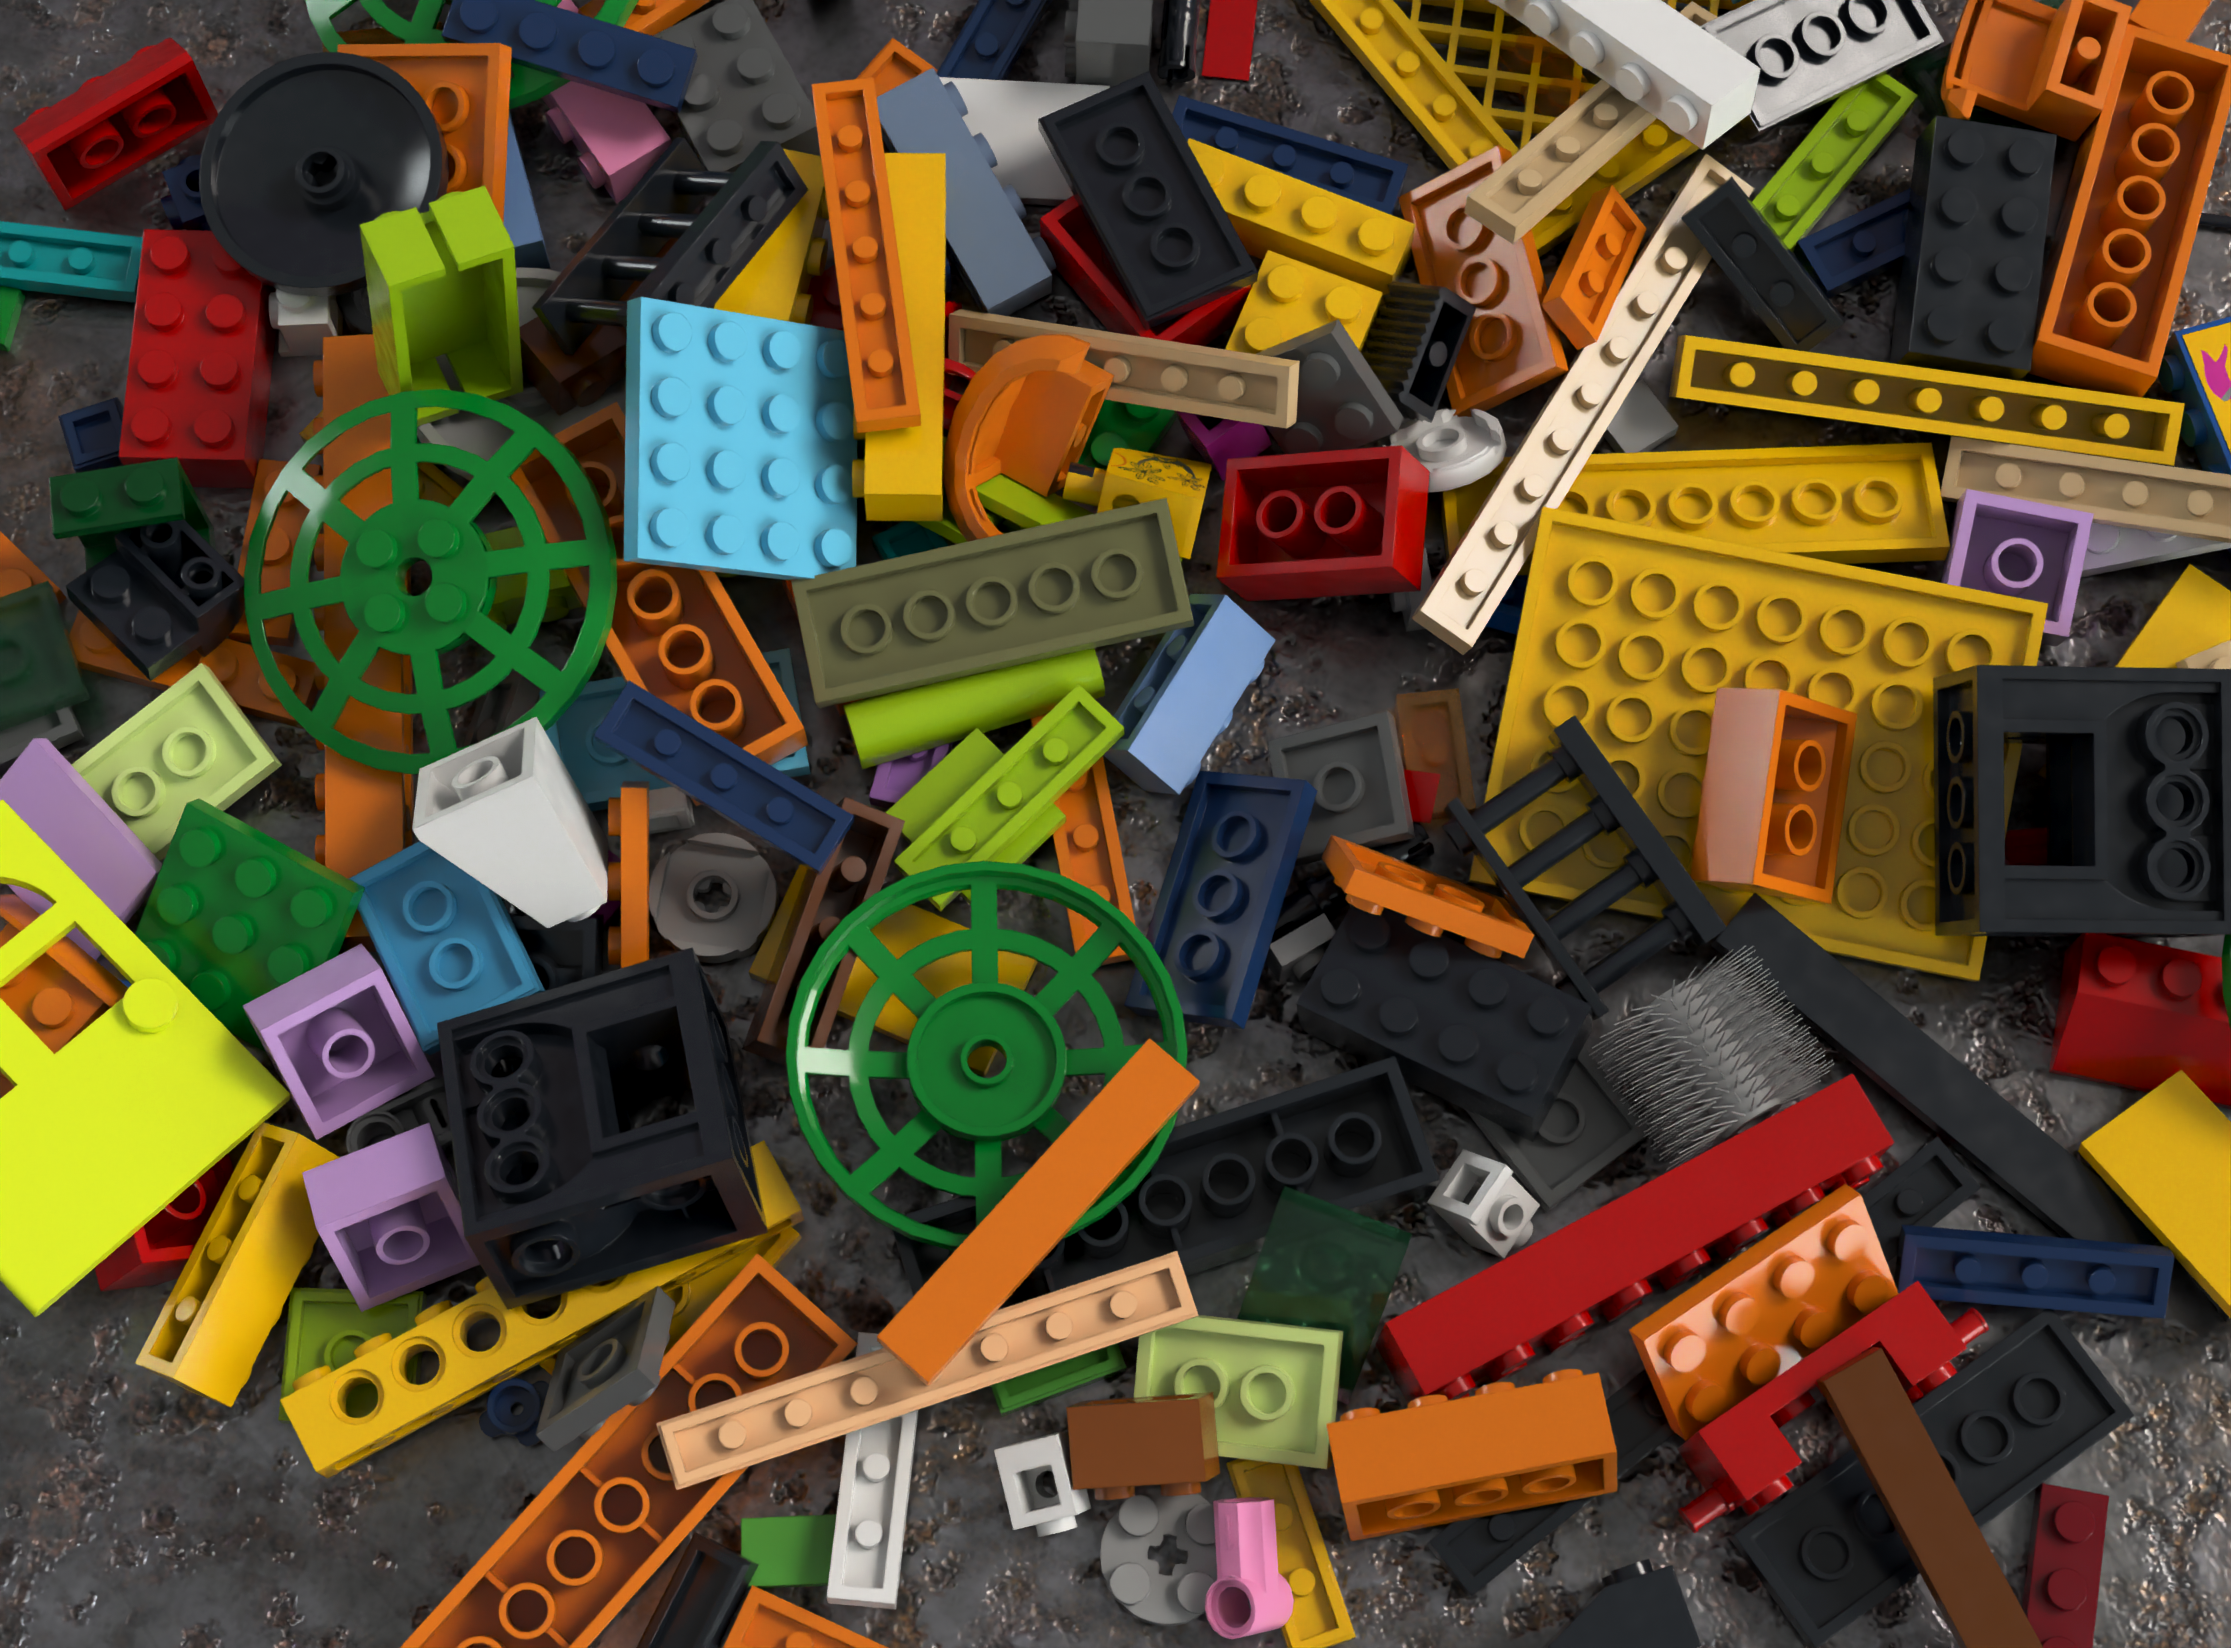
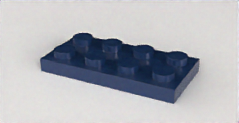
(1225, 893)

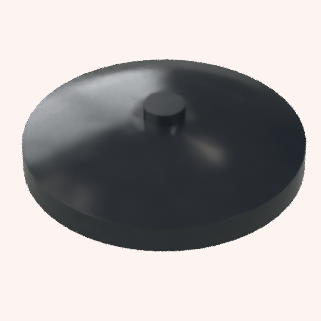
(309, 160)

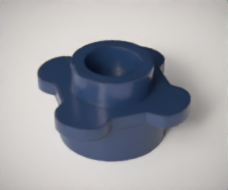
(500, 1420)

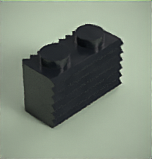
(1417, 345)

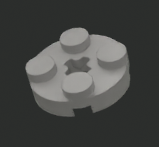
(692, 869)
(1136, 1579)

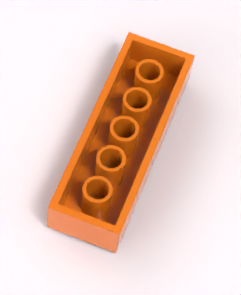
(2131, 216)
(669, 624)

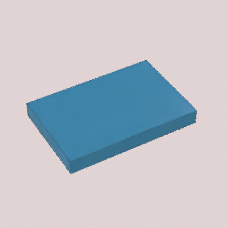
(442, 940)

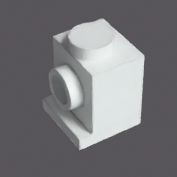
(304, 322)
(1498, 1213)
(1022, 1474)

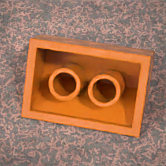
(1773, 794)

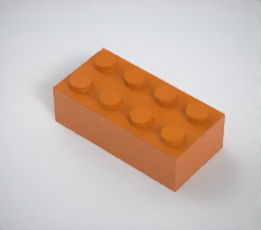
(1473, 1454)

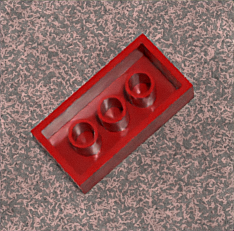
(198, 361)

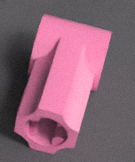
(1247, 1570)

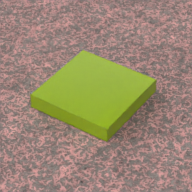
(949, 781)
(329, 1326)

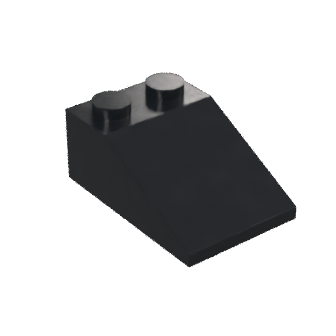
(1632, 1612)

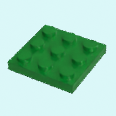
(241, 913)

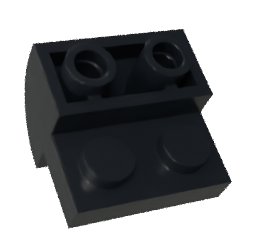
(161, 595)

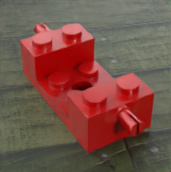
(1743, 1452)

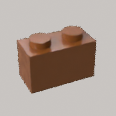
(1143, 1443)

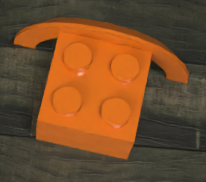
(2035, 61)
(1022, 419)
(59, 989)

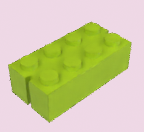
(447, 289)

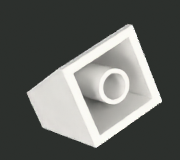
(516, 824)

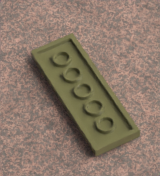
(992, 603)

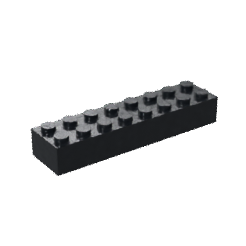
(1222, 1178)

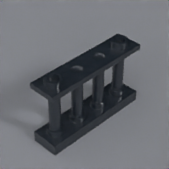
(699, 265)
(1608, 811)

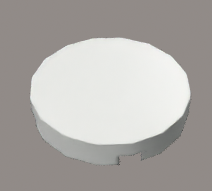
(1454, 447)

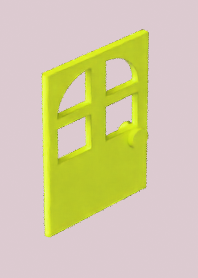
(122, 1109)

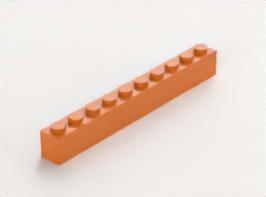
(364, 807)

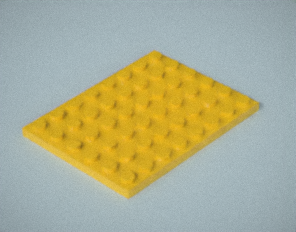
(1643, 630)

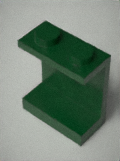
(112, 499)

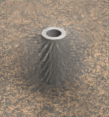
(1710, 1058)

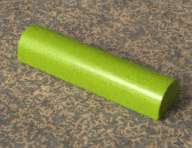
(949, 710)

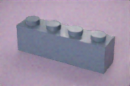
(982, 219)

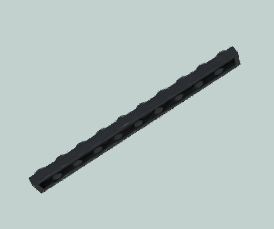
(1483, 1547)

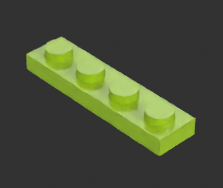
(1832, 156)
(1016, 789)

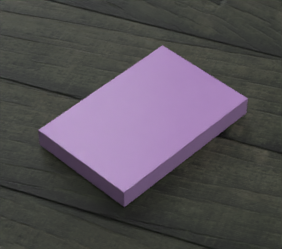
(80, 831)

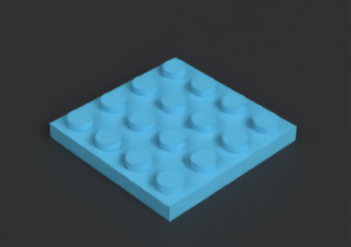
(737, 443)

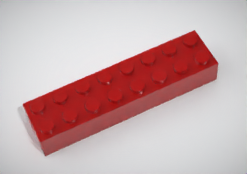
(1634, 1243)

